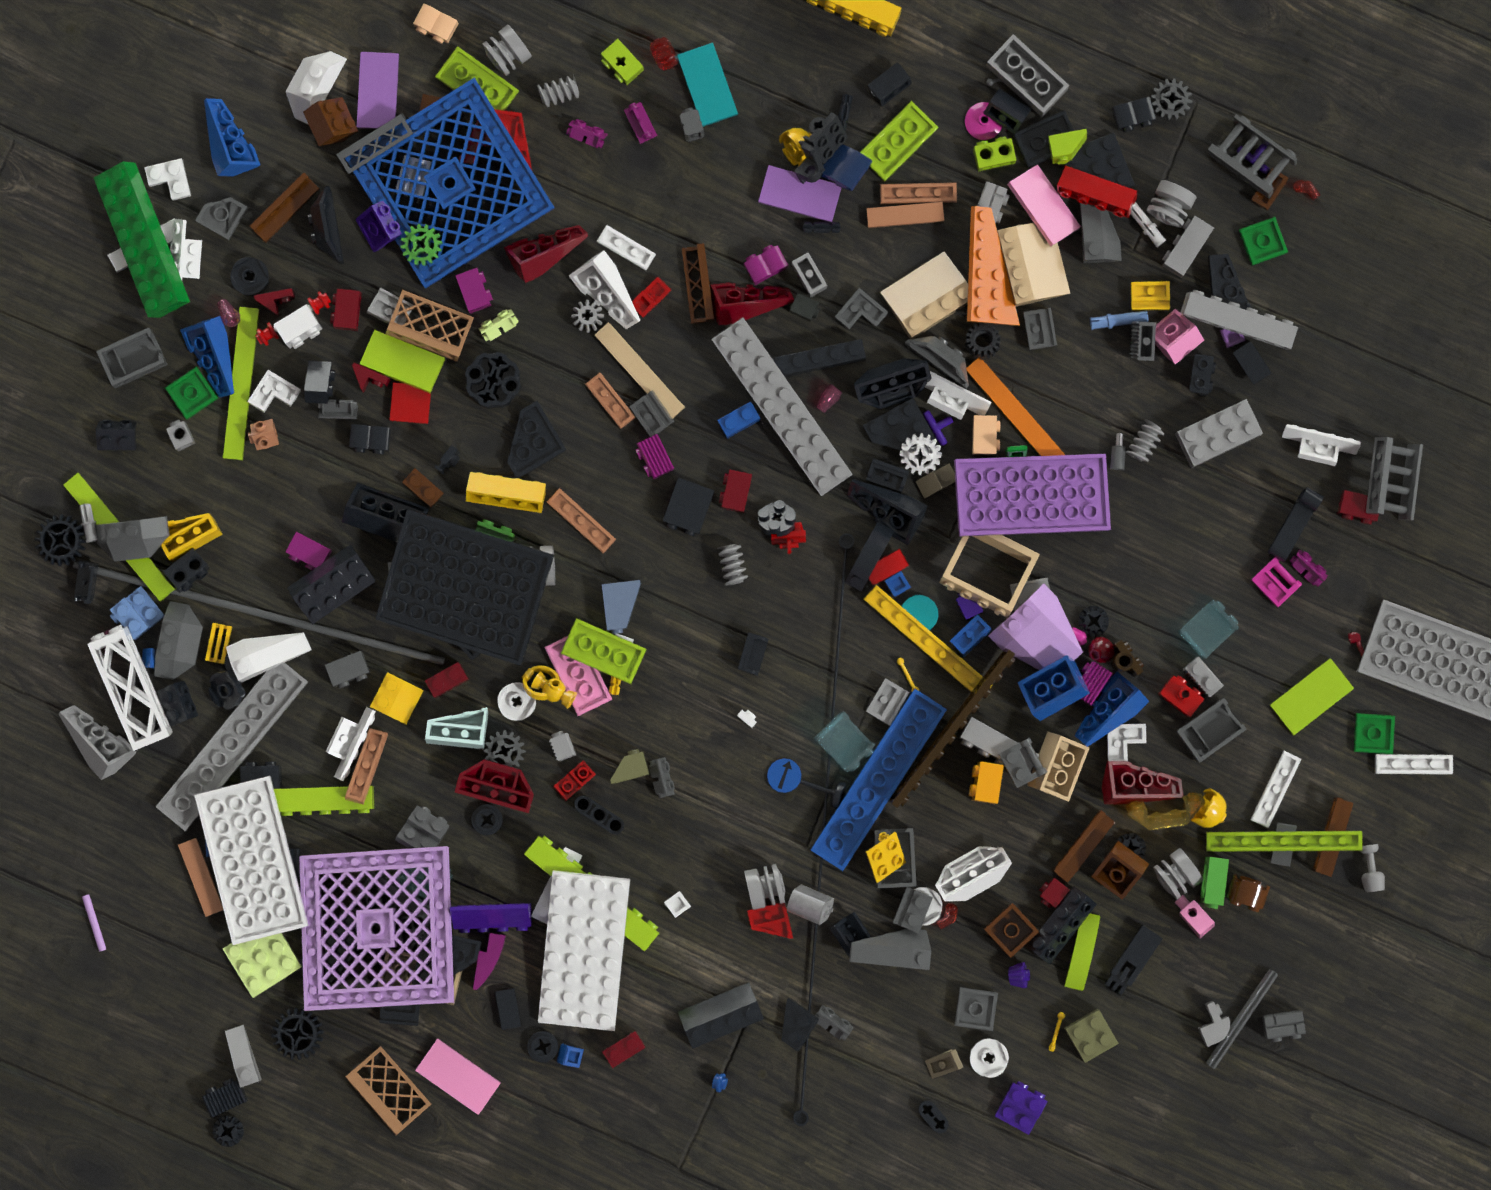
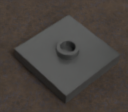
(976, 1009)

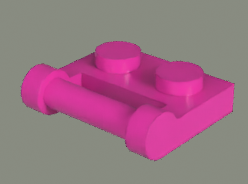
(1271, 586)

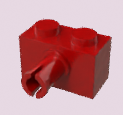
(1181, 696)

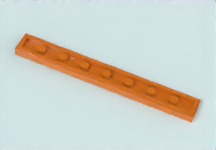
(1012, 409)

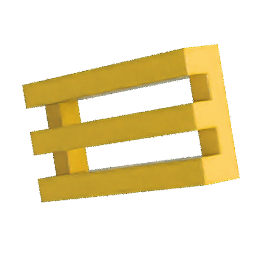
(211, 641)

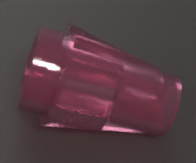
(228, 313)
(829, 398)

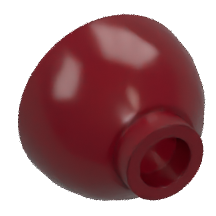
(1101, 650)

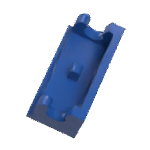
(970, 635)

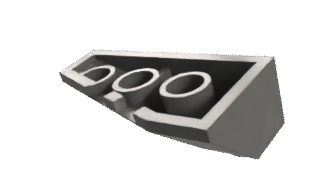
(1099, 236)
(894, 949)

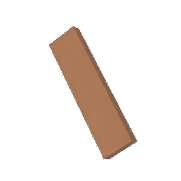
(918, 193)
(905, 215)
(581, 520)
(366, 766)
(201, 877)

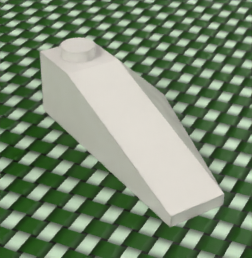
(604, 284)
(261, 654)

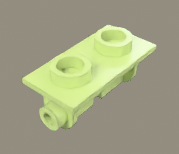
(504, 320)

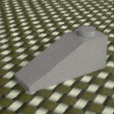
(242, 1056)

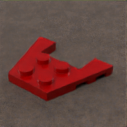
(515, 126)

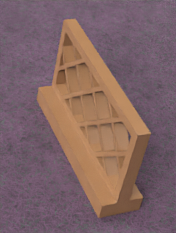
(425, 341)
(378, 1104)

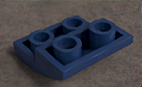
(846, 167)

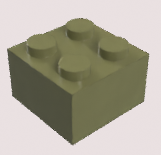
(1091, 1035)

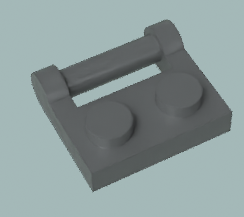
(1017, 766)

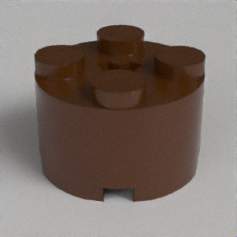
(1247, 892)

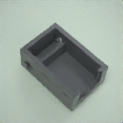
(132, 358)
(1210, 730)
(906, 874)

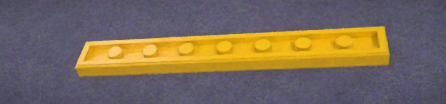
(923, 638)

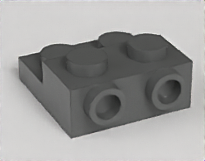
(422, 829)

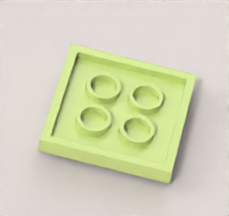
(262, 962)

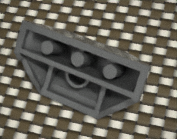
(941, 357)
(132, 538)
(177, 641)

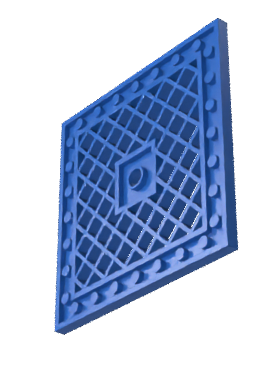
(491, 235)

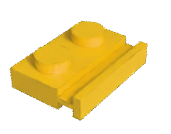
(1150, 295)

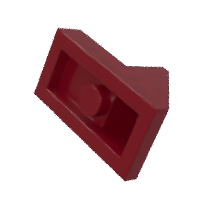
(270, 299)
(364, 375)

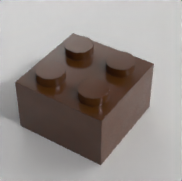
(330, 121)
(1120, 870)
(1011, 930)

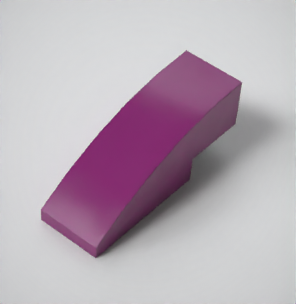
(488, 959)

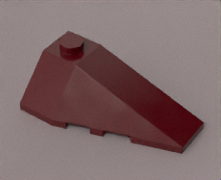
(539, 255)
(735, 302)
(1131, 783)

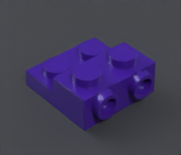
(378, 226)
(1021, 1107)

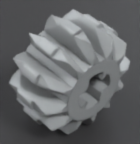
(592, 320)

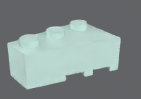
(459, 730)

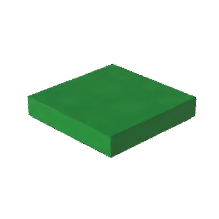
(1263, 241)
(191, 393)
(1374, 733)

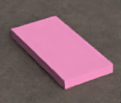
(1044, 205)
(579, 678)
(458, 1076)

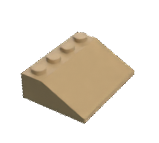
(1032, 265)
(927, 295)

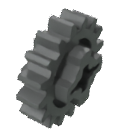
(1163, 99)
(501, 742)

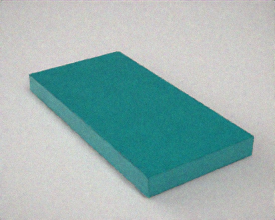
(707, 84)

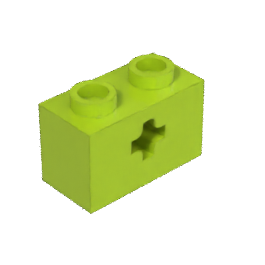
(616, 52)

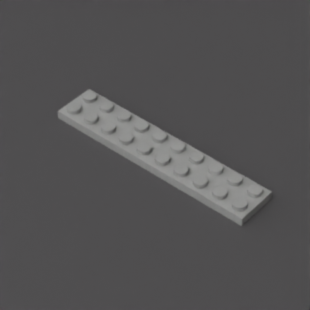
(782, 406)
(232, 743)

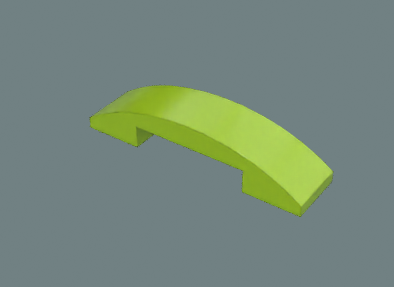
(1082, 953)

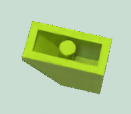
(1066, 145)

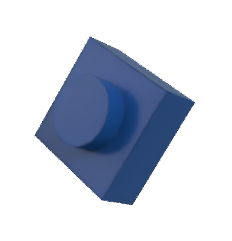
(897, 584)

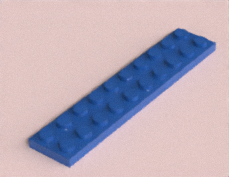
(878, 779)

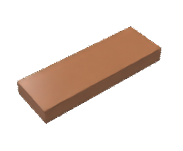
(610, 400)

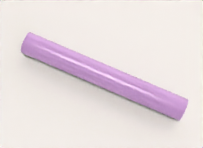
(94, 923)

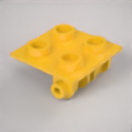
(885, 856)

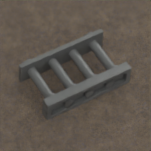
(1249, 174)
(1379, 478)

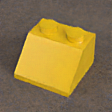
(396, 698)

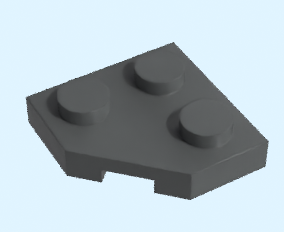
(222, 216)

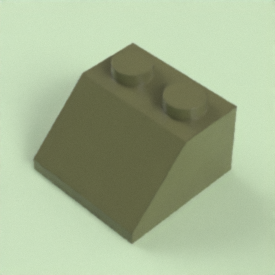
(631, 767)

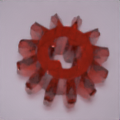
(663, 53)

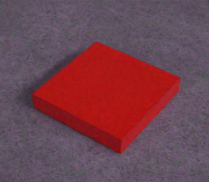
(409, 404)

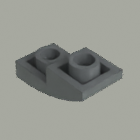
(1283, 857)

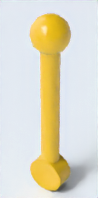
(900, 661)
(1061, 1015)

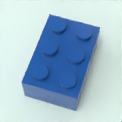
(1053, 688)

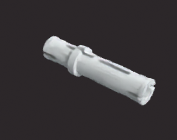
(1148, 227)

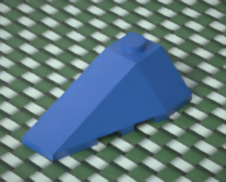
(228, 147)
(211, 347)
(1115, 706)

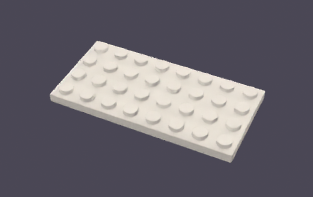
(251, 860)
(583, 950)

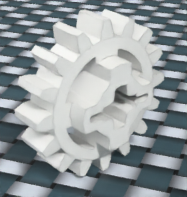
(928, 454)

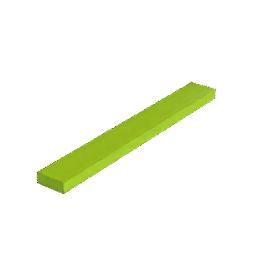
(242, 382)
(102, 515)
(1284, 841)

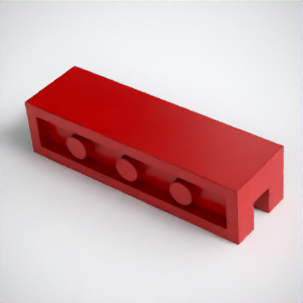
(1096, 192)

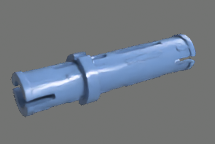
(1118, 319)

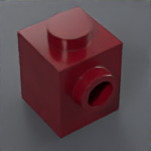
(1053, 893)

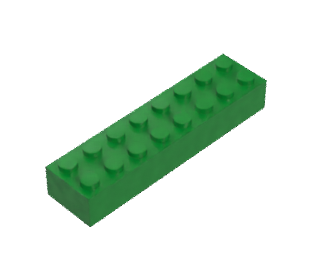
(141, 239)

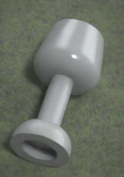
(1372, 880)

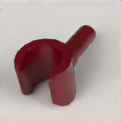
(1355, 637)

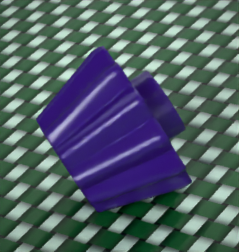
(1019, 975)

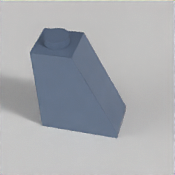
(619, 603)

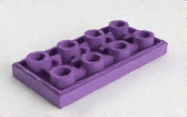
(377, 89)
(786, 192)

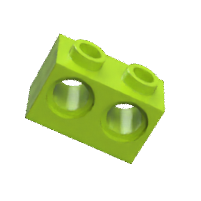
(996, 159)

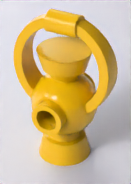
(552, 689)

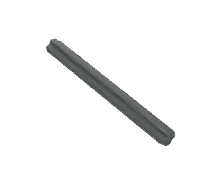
(1242, 1018)

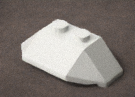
(313, 81)
(972, 873)

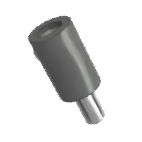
(1118, 454)

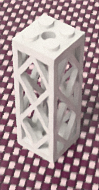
(111, 678)

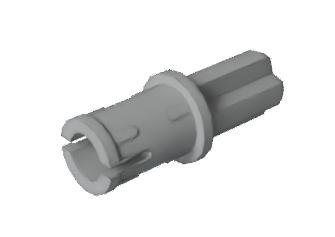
(88, 523)

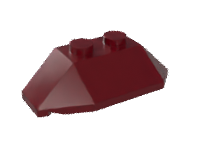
(496, 785)

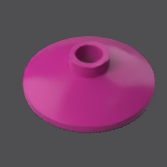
(976, 128)

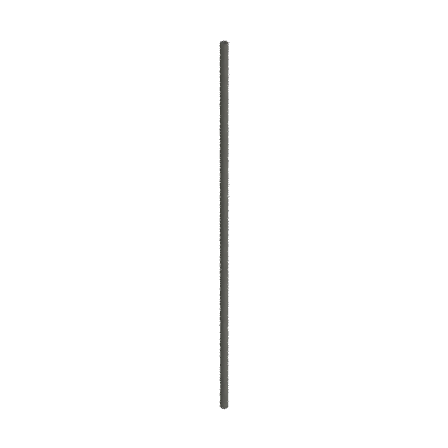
(279, 618)

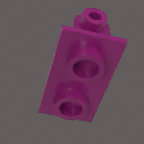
(640, 122)
(580, 129)
(1315, 572)

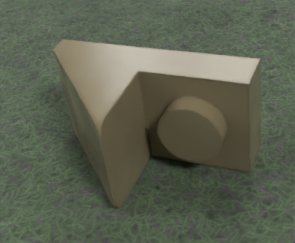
(936, 481)
(944, 1063)

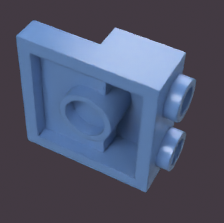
(137, 612)

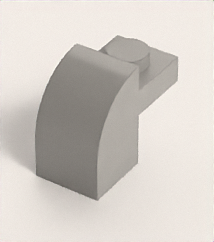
(1218, 1028)

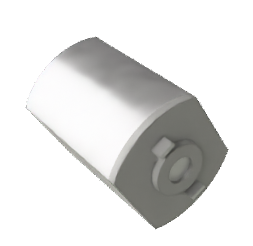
(810, 904)

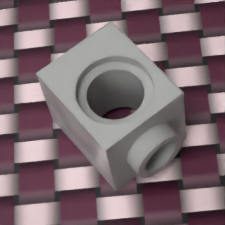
(186, 441)

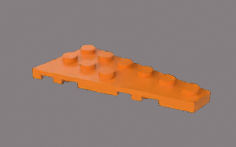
(988, 282)

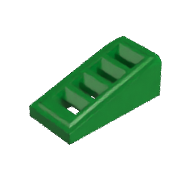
(1016, 451)

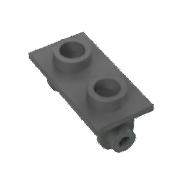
(344, 410)
(665, 786)
(840, 1027)

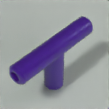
(1252, 158)
(936, 427)

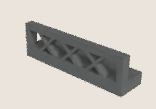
(369, 138)

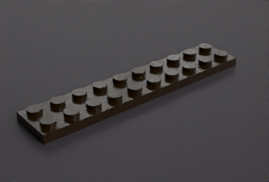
(957, 722)

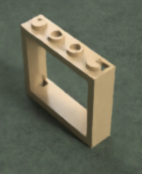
(983, 599)

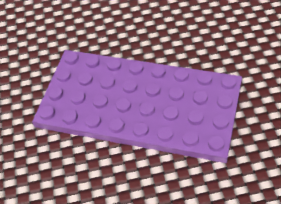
(1032, 495)

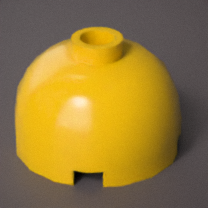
(793, 149)
(1213, 811)

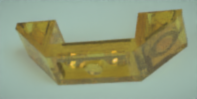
(1191, 804)

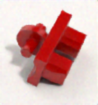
(792, 539)

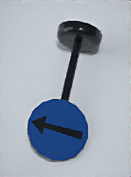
(786, 775)

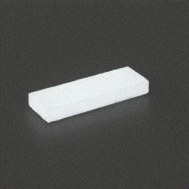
(626, 247)

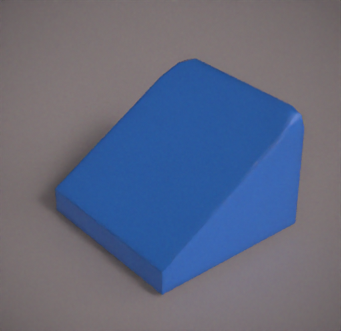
(148, 657)
(570, 1055)

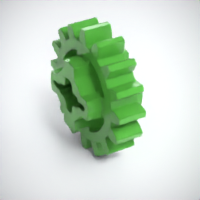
(427, 237)

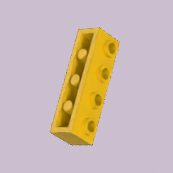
(505, 492)

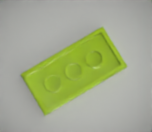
(463, 67)
(899, 140)
(402, 361)
(603, 651)
(1311, 696)

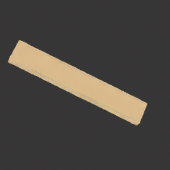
(638, 368)

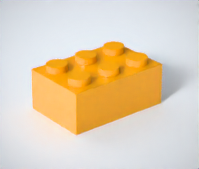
(986, 782)

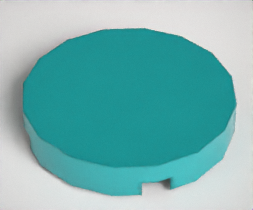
(922, 609)

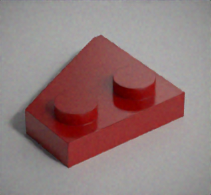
(771, 920)

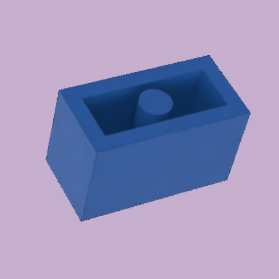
(738, 420)

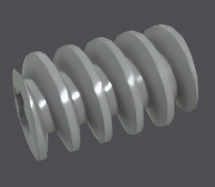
(558, 91)
(1145, 441)
(732, 564)

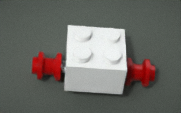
(297, 325)

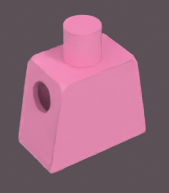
(1201, 922)

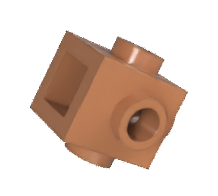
(263, 434)

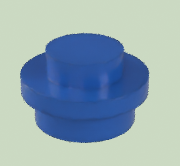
(719, 1082)

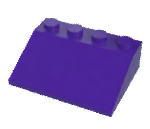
(491, 916)

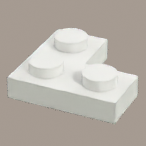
(171, 173)
(271, 387)
(1120, 737)

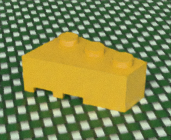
(189, 534)

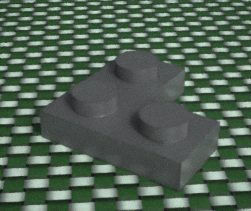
(861, 305)

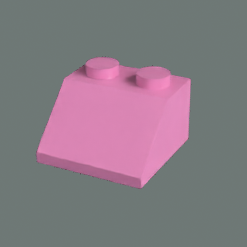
(1176, 336)

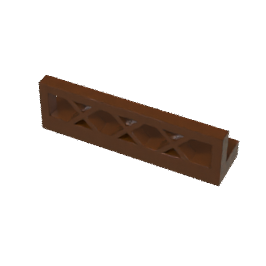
(284, 208)
(700, 248)
(1337, 821)
(1083, 846)

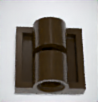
(1124, 650)

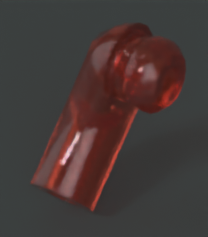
(1306, 187)
(950, 916)

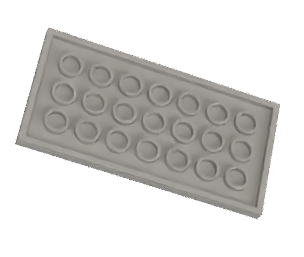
(1430, 659)

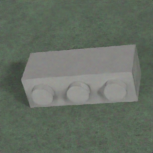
(1187, 246)

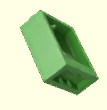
(1214, 882)

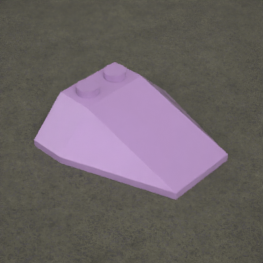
(1038, 631)

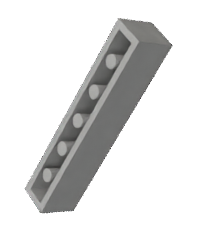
(1239, 320)

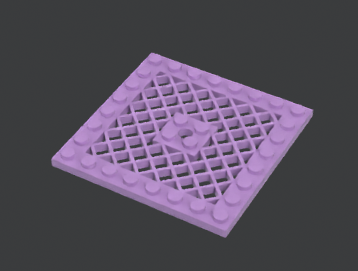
(313, 941)

